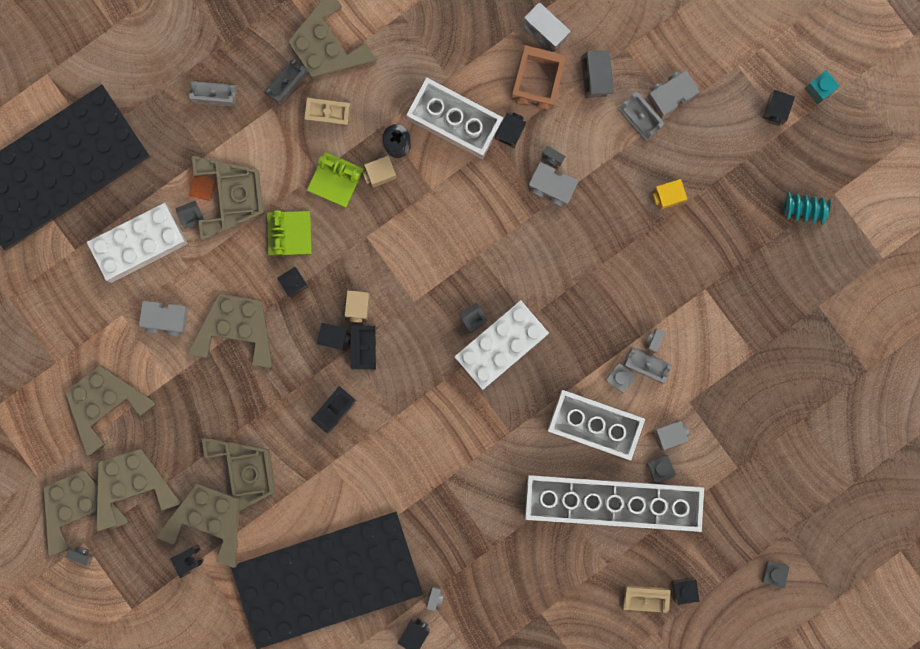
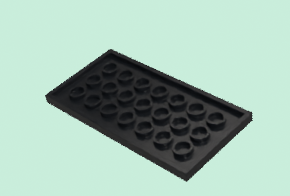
(64, 164)
(326, 580)

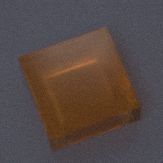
(202, 188)

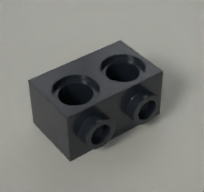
(333, 410)

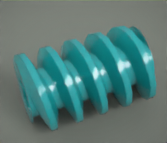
(806, 208)

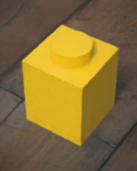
(669, 194)

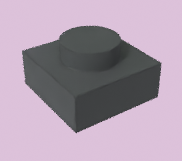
(553, 157)
(189, 214)
(473, 317)
(661, 468)
(80, 555)
(775, 574)

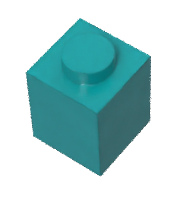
(822, 87)

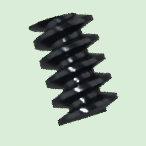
(400, 133)

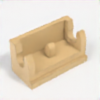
(328, 110)
(646, 599)

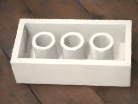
(454, 118)
(137, 243)
(501, 345)
(596, 425)

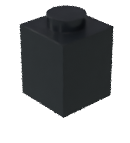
(778, 108)
(511, 129)
(292, 282)
(333, 336)
(685, 591)
(414, 634)

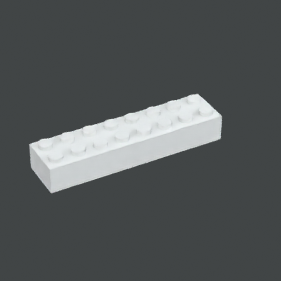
(614, 503)

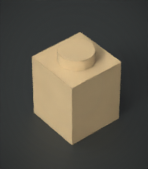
(379, 172)
(357, 306)

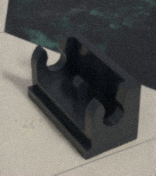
(363, 347)
(184, 562)

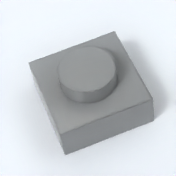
(654, 340)
(620, 378)
(435, 598)

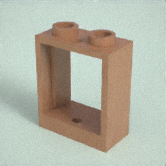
(545, 57)

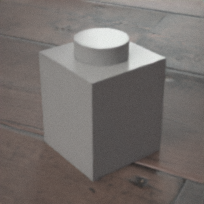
(672, 435)

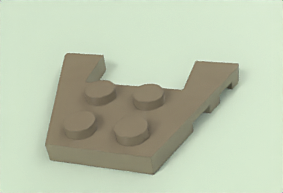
(319, 47)
(238, 195)
(236, 320)
(98, 396)
(248, 469)
(127, 477)
(68, 502)
(211, 513)

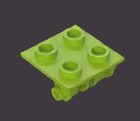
(335, 179)
(289, 233)

